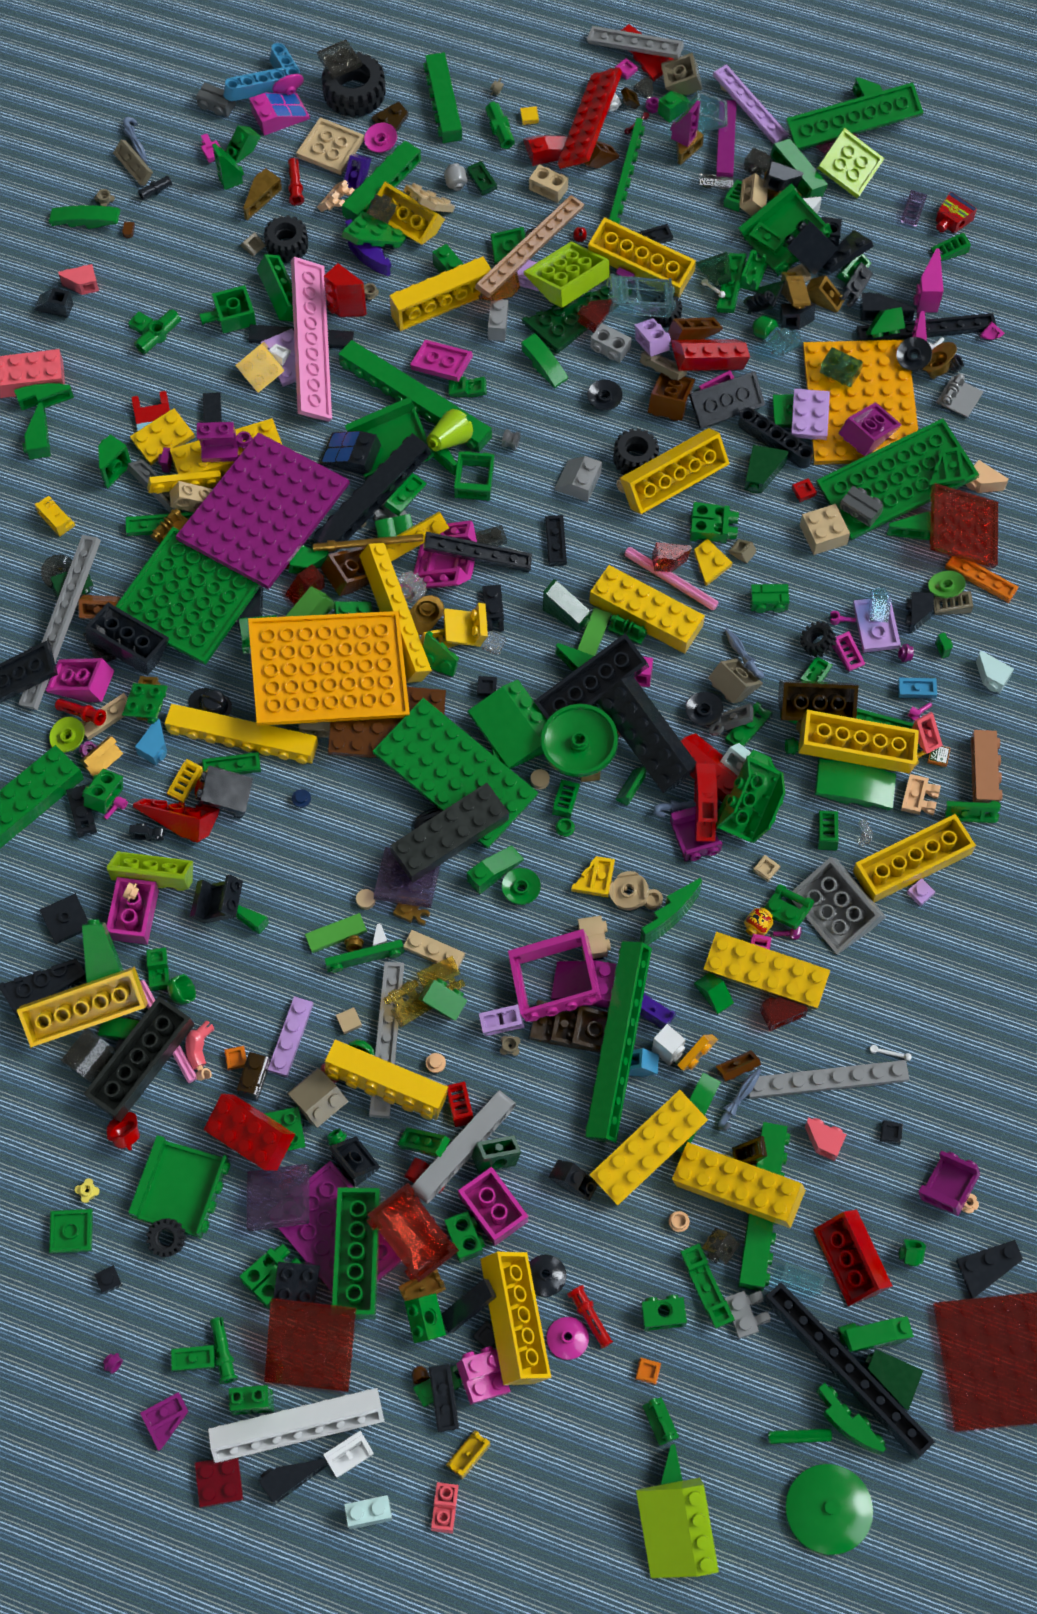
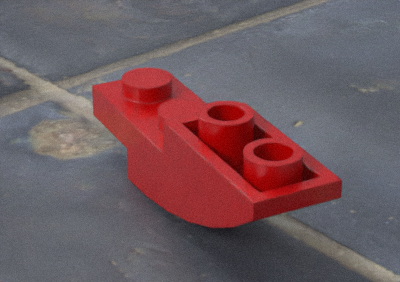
(706, 802)

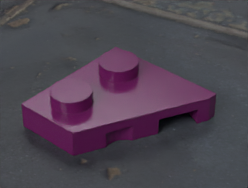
(164, 1418)

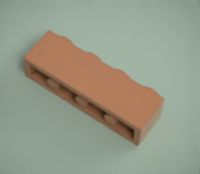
(985, 766)

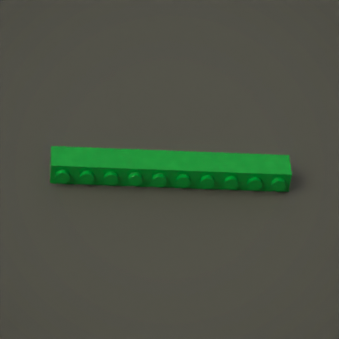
(401, 386)
(618, 1042)

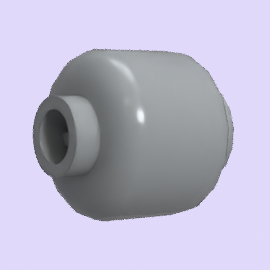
(455, 177)

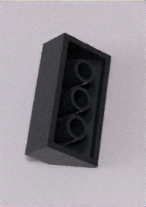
(126, 638)

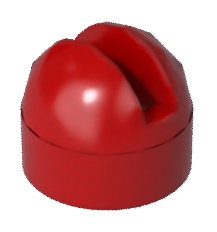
(576, 234)

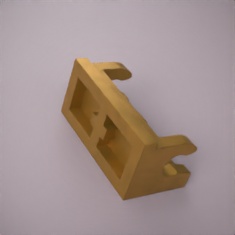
(429, 1285)

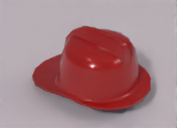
(123, 1133)

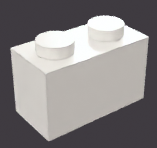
(669, 1045)

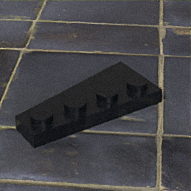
(42, 984)

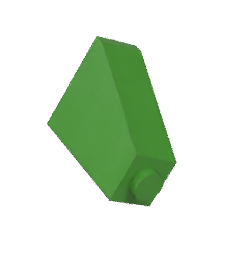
(312, 603)

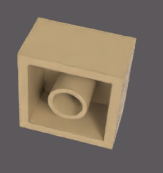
(824, 529)

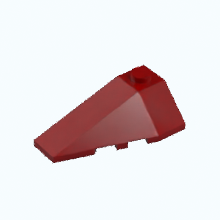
(544, 148)
(185, 821)

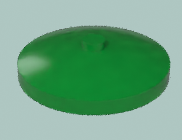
(579, 740)
(829, 1509)

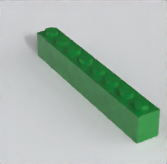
(759, 1231)

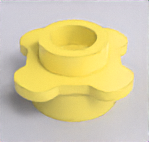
(87, 1196)

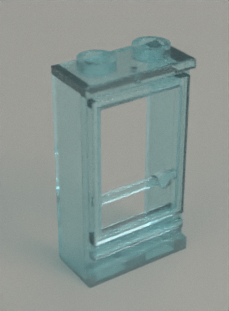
(622, 304)

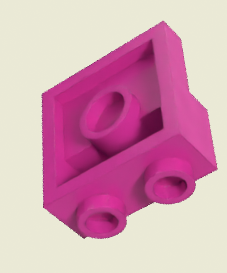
(482, 1375)

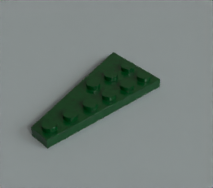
(559, 325)

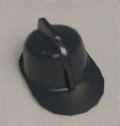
(210, 701)

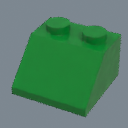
(112, 459)

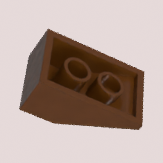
(670, 397)
(345, 571)

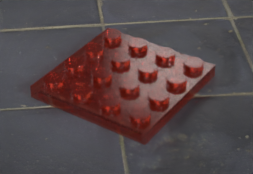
(964, 525)
(310, 1344)

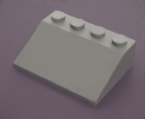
(840, 906)

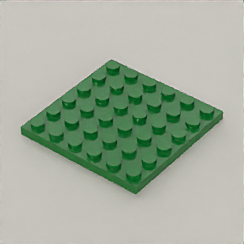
(188, 598)

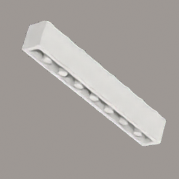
(295, 1425)

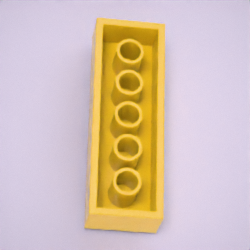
(641, 255)
(437, 294)
(188, 456)
(674, 471)
(647, 607)
(858, 741)
(913, 858)
(766, 970)
(82, 1007)
(385, 1080)
(648, 1147)
(739, 1185)
(516, 1319)

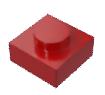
(804, 490)

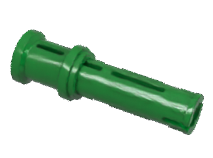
(224, 1360)

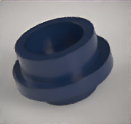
(301, 798)

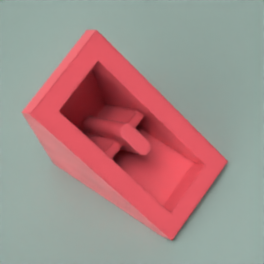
(928, 733)

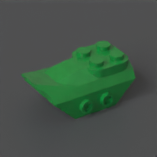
(753, 800)

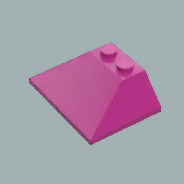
(446, 570)

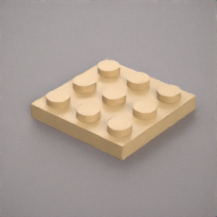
(330, 146)

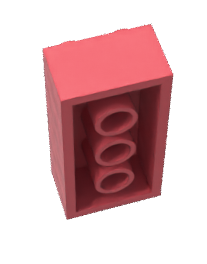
(30, 369)

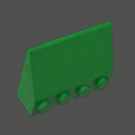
(510, 723)

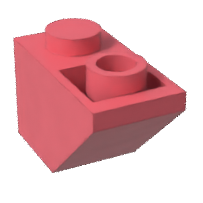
(80, 279)
(825, 1139)

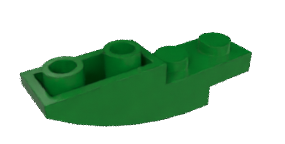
(702, 1098)
(854, 1429)

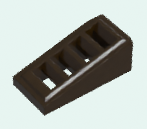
(741, 1150)

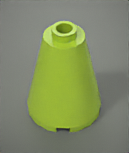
(450, 431)

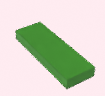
(594, 631)
(335, 933)

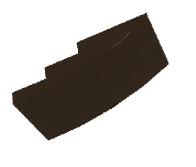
(572, 1029)

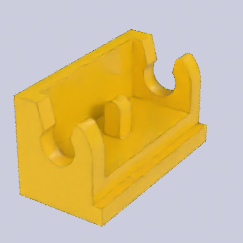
(54, 516)
(468, 1454)

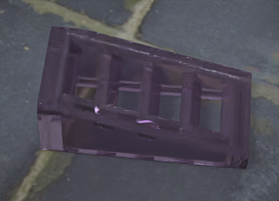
(916, 196)

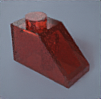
(594, 313)
(669, 557)
(303, 581)
(781, 1012)

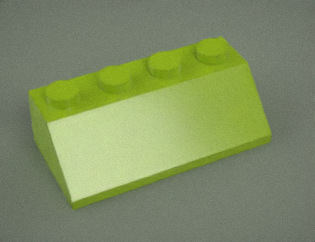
(162, 870)

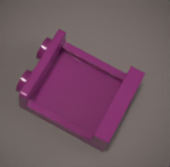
(217, 441)
(684, 829)
(950, 1183)

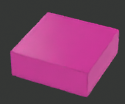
(627, 68)

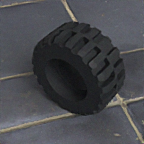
(356, 100)

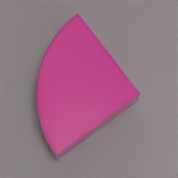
(991, 332)

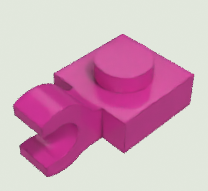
(207, 147)

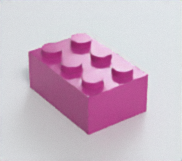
(132, 919)
(493, 1206)

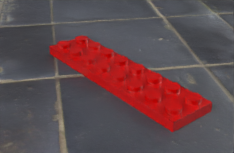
(589, 118)

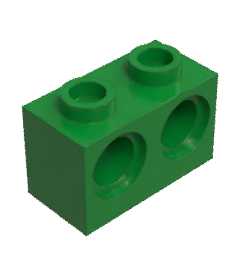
(103, 791)
(459, 1238)

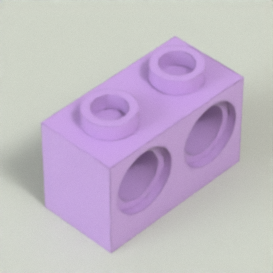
(652, 337)
(501, 1020)

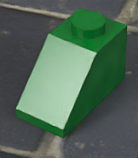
(672, 105)

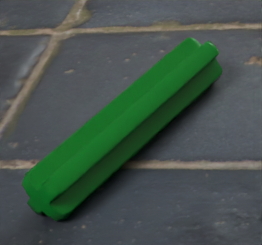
(799, 1436)

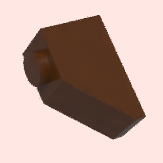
(602, 155)

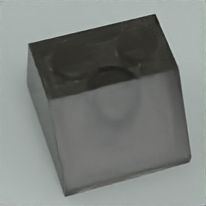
(88, 1055)

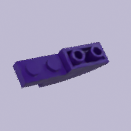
(370, 255)

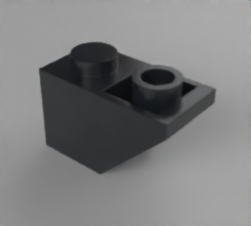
(780, 177)
(55, 302)
(795, 318)
(920, 609)
(573, 1179)

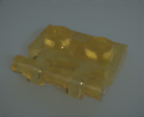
(444, 970)
(411, 1008)

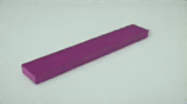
(726, 144)

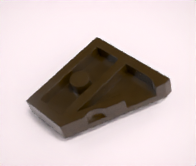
(393, 115)

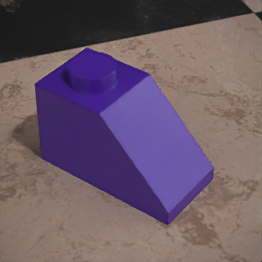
(357, 170)

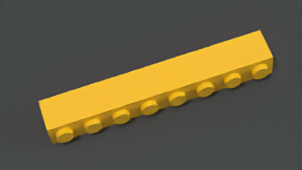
(391, 598)
(241, 733)

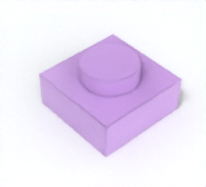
(920, 892)

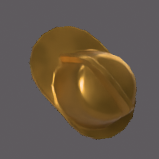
(941, 359)
(426, 613)

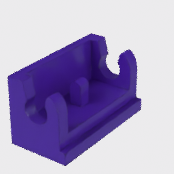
(656, 1012)

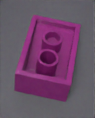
(869, 428)
(573, 978)

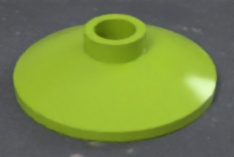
(62, 730)

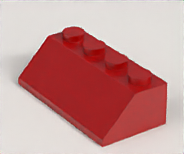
(710, 354)
(706, 754)
(852, 1257)

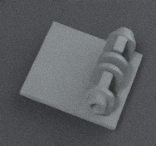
(960, 396)

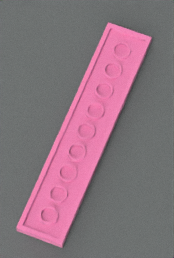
(311, 339)

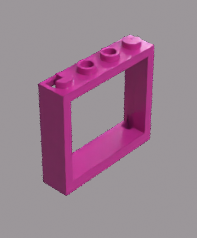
(547, 948)

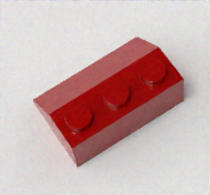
(344, 293)

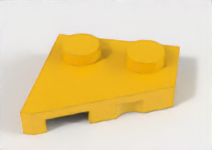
(596, 878)

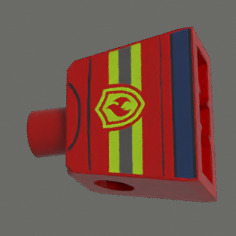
(954, 214)

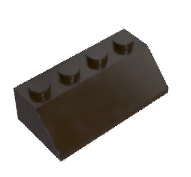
(824, 697)

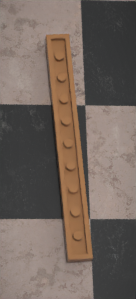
(529, 246)

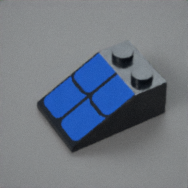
(351, 451)

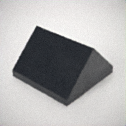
(354, 1160)

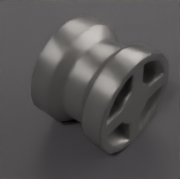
(510, 439)

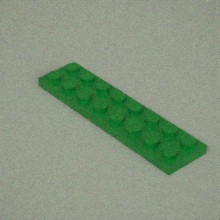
(855, 116)

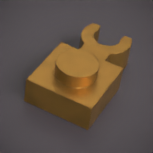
(408, 912)

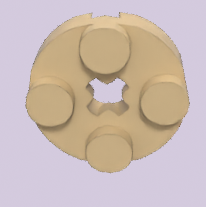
(621, 884)

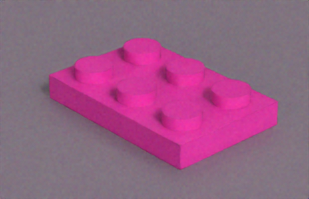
(441, 360)

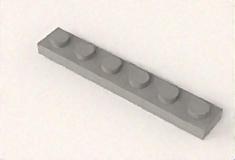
(635, 42)

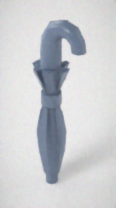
(130, 131)
(748, 661)
(674, 806)
(730, 1109)

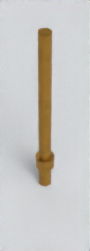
(332, 545)

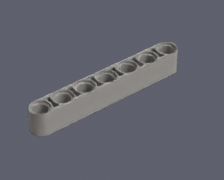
(462, 1147)

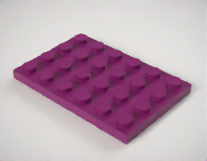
(317, 1239)

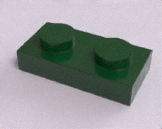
(481, 178)

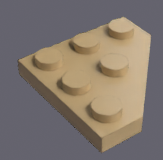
(429, 198)

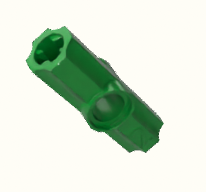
(500, 125)
(157, 331)

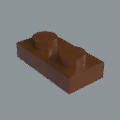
(738, 1065)

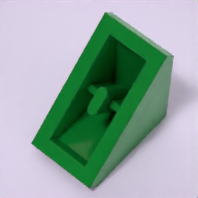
(714, 992)

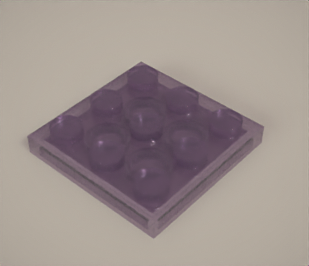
(396, 887)
(277, 1197)

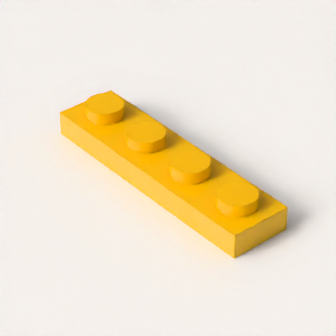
(165, 483)
(432, 524)

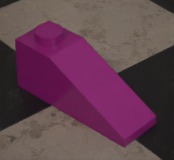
(685, 128)

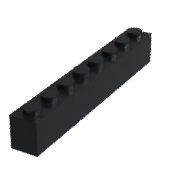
(374, 491)

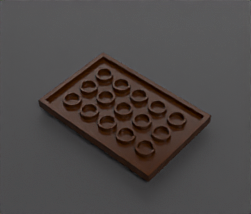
(361, 737)

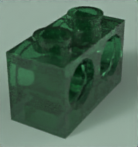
(841, 367)

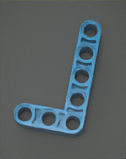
(261, 82)

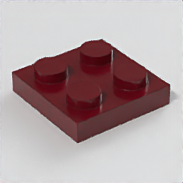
(218, 1482)

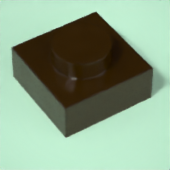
(630, 98)

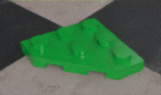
(371, 230)

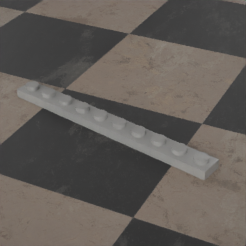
(64, 610)

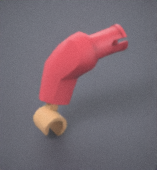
(194, 1049)

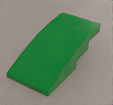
(855, 784)
(668, 916)

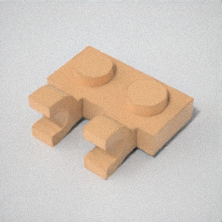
(334, 195)
(915, 793)

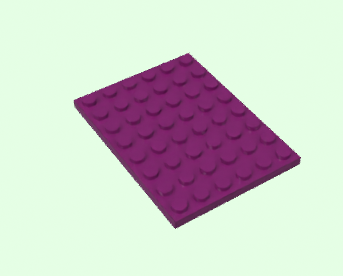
(263, 510)

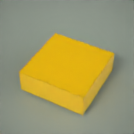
(529, 115)

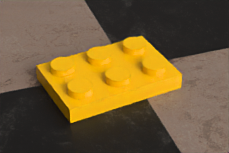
(166, 432)

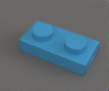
(917, 687)

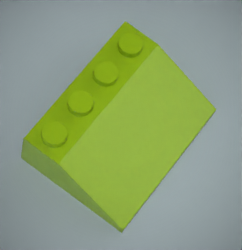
(568, 273)
(677, 1529)

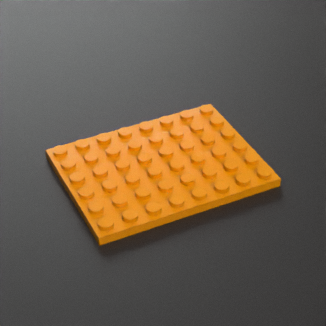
(880, 381)
(328, 668)

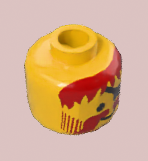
(758, 921)

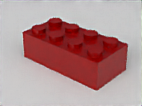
(249, 1132)

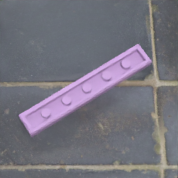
(750, 104)

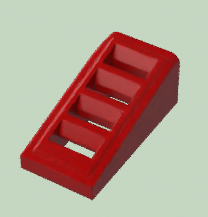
(462, 1116)

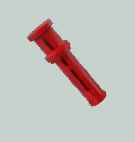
(295, 187)
(86, 713)
(582, 1308)

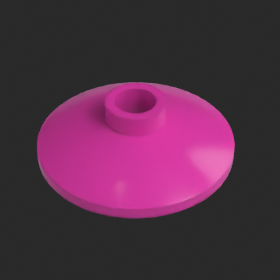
(288, 84)
(380, 132)
(564, 1348)

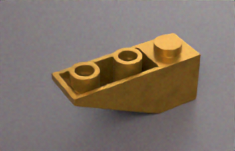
(795, 289)

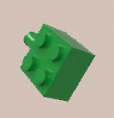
(231, 310)

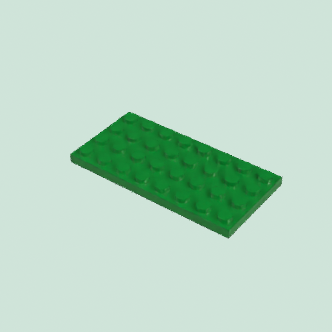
(895, 475)
(450, 764)

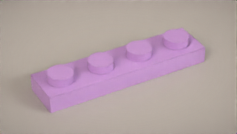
(290, 1037)

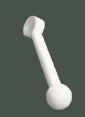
(721, 293)
(874, 1049)

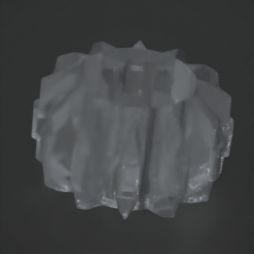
(412, 586)

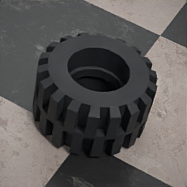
(286, 228)
(631, 441)

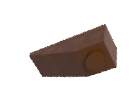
(693, 328)

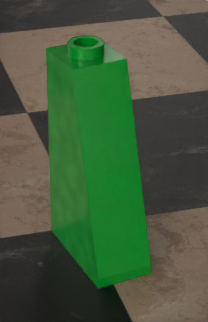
(99, 951)

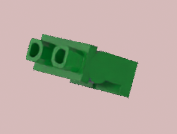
(712, 522)
(261, 1275)
(252, 1398)

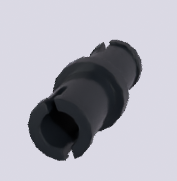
(154, 187)

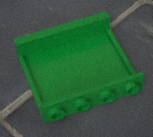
(782, 216)
(391, 427)
(179, 1186)

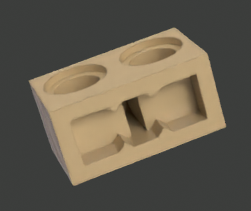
(548, 183)
(188, 496)

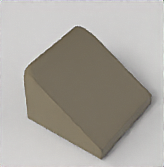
(253, 244)
(743, 550)

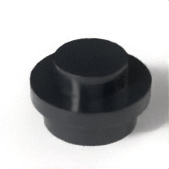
(956, 363)

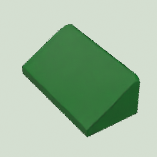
(847, 269)
(631, 786)

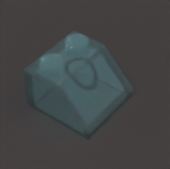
(712, 112)

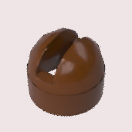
(420, 1375)

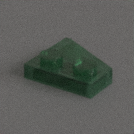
(716, 269)

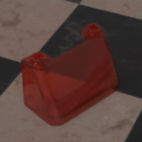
(411, 1233)

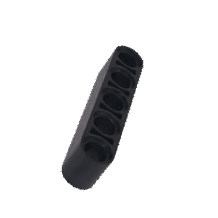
(752, 421)

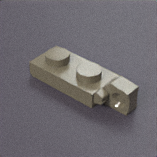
(662, 365)

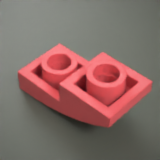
(444, 1508)

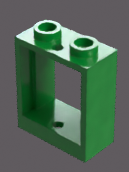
(471, 490)

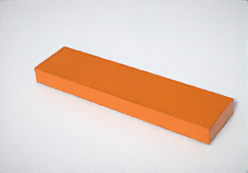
(983, 578)

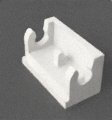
(348, 1454)

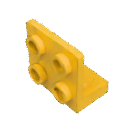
(260, 367)
(466, 626)

